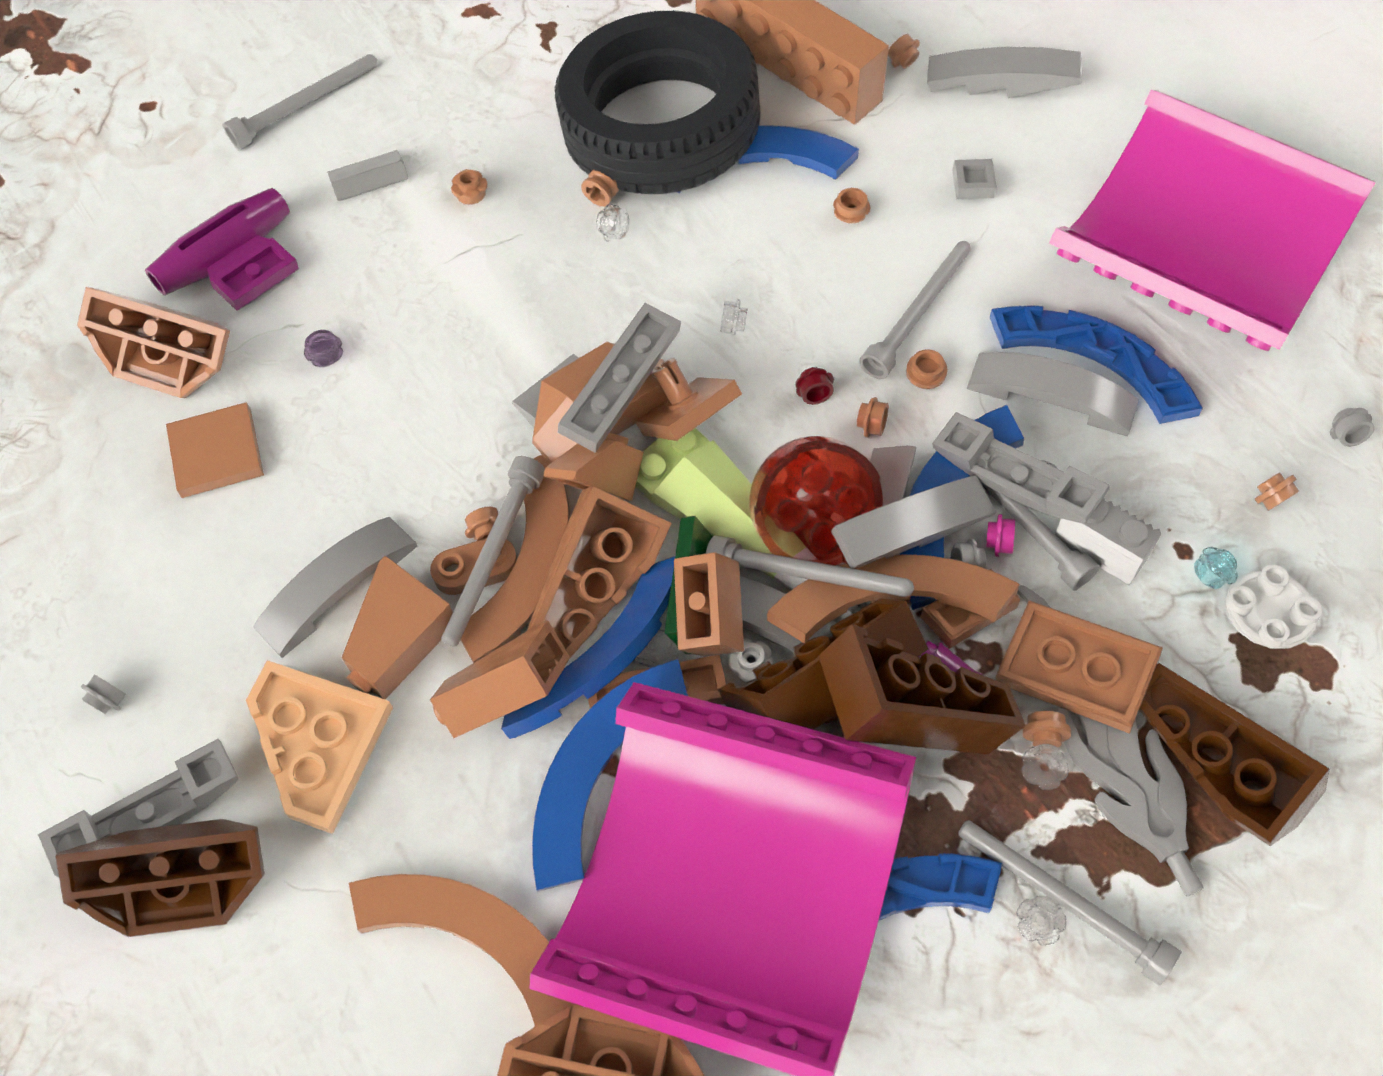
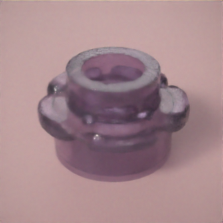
(320, 341)

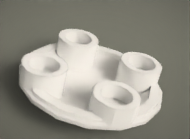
(1272, 608)

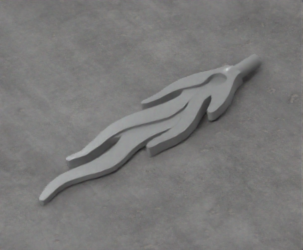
(1148, 809)

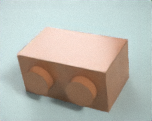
(708, 605)

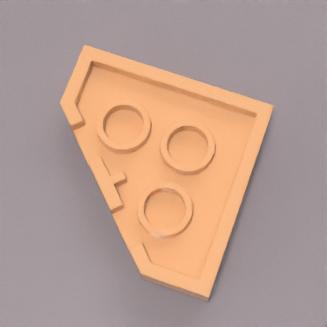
(314, 740)

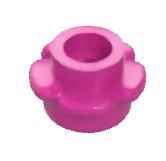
(1001, 535)

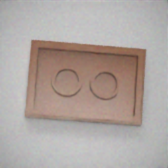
(1079, 666)

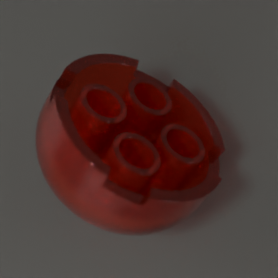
(838, 486)

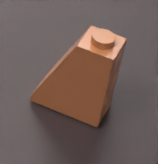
(393, 630)
(501, 681)

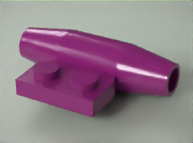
(230, 252)

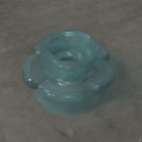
(1216, 567)

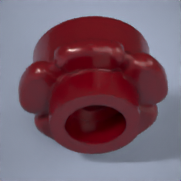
(815, 385)

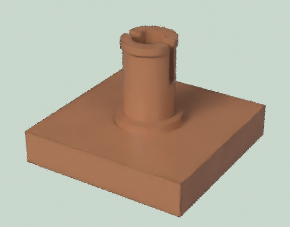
(686, 403)

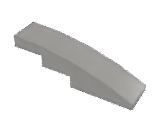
(1013, 68)
(913, 521)

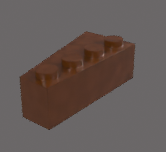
(797, 687)
(914, 700)

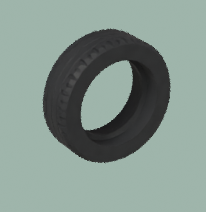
(651, 49)

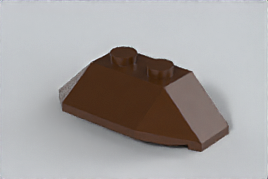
(163, 876)

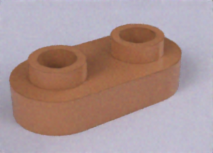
(466, 557)

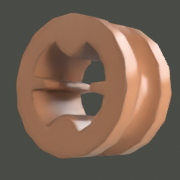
(599, 188)

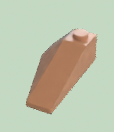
(596, 564)

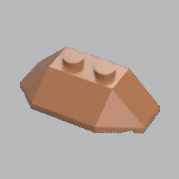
(152, 342)
(565, 385)
(595, 1044)

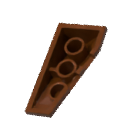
(1238, 763)

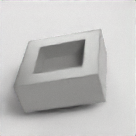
(974, 179)

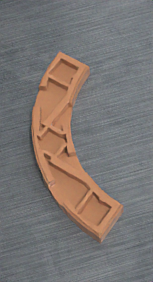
(947, 580)
(517, 598)
(465, 913)

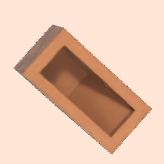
(611, 468)

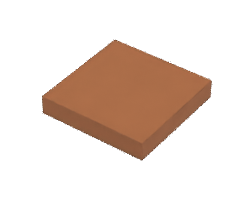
(214, 450)

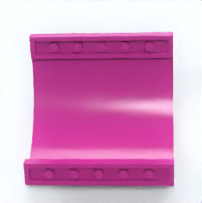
(1217, 220)
(733, 882)

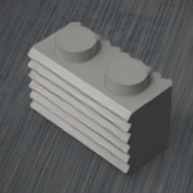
(1112, 540)

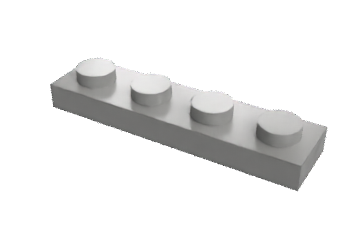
(619, 377)

